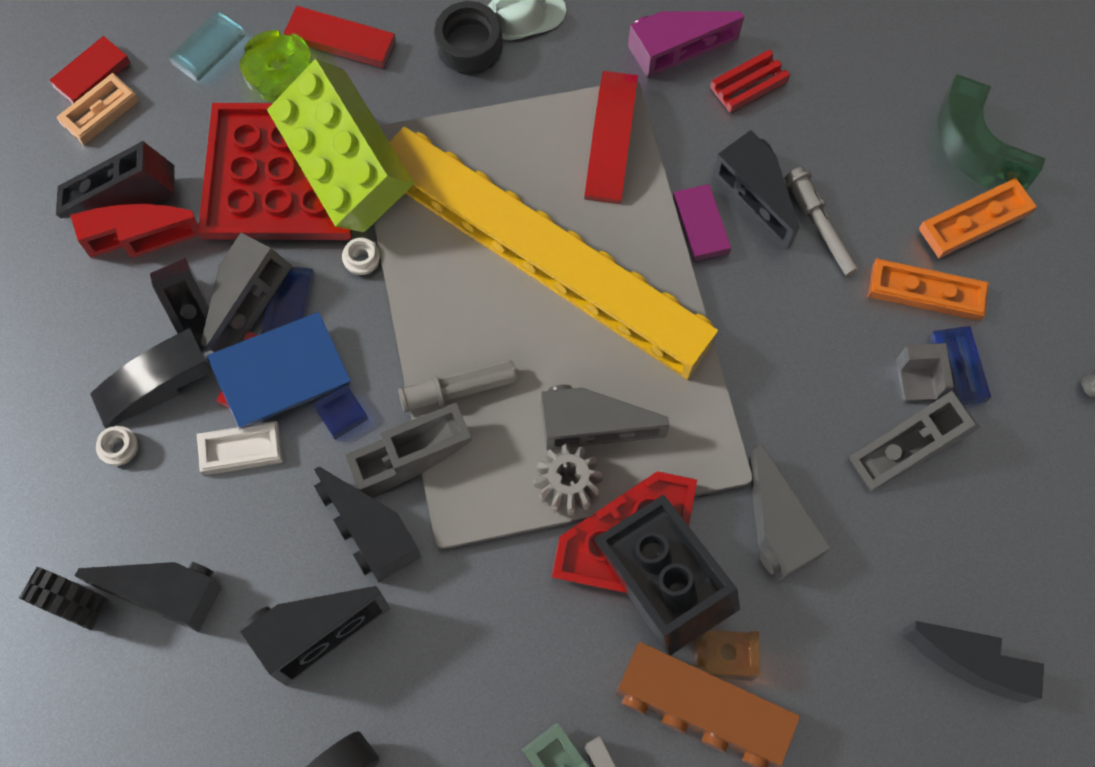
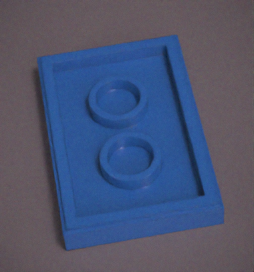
(278, 370)

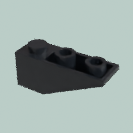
(375, 528)

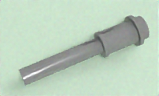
(812, 205)

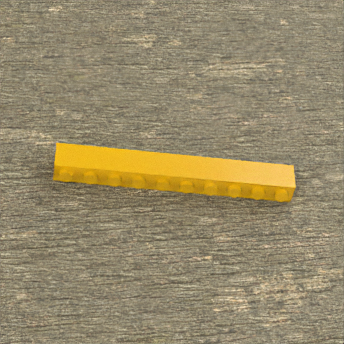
(555, 257)

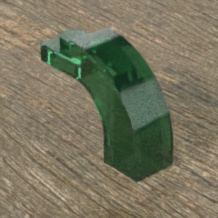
(971, 142)

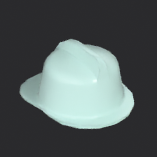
(528, 17)

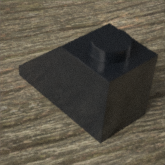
(181, 297)

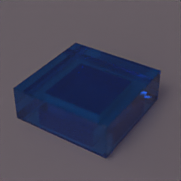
(340, 411)

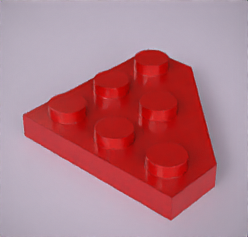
(578, 555)

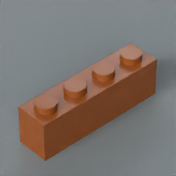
(707, 706)

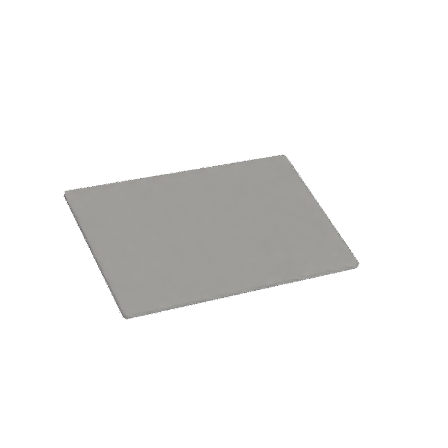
(470, 308)

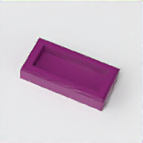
(701, 223)

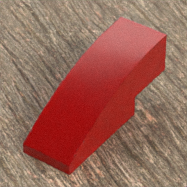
(133, 227)

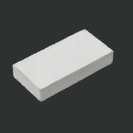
(239, 449)

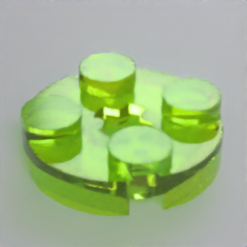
(257, 62)

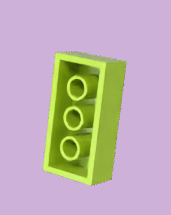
(340, 146)

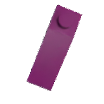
(679, 36)

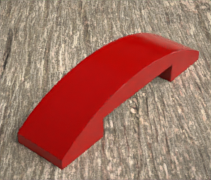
(611, 137)

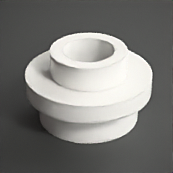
(358, 247)
(109, 438)

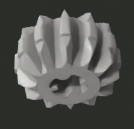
(567, 463)

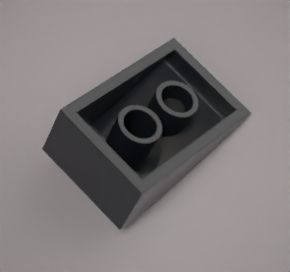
(668, 574)
(305, 631)

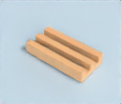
(101, 112)

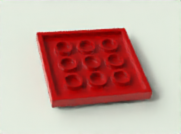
(256, 182)

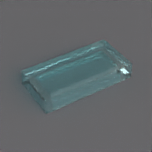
(207, 46)

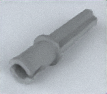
(457, 385)

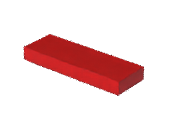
(341, 36)

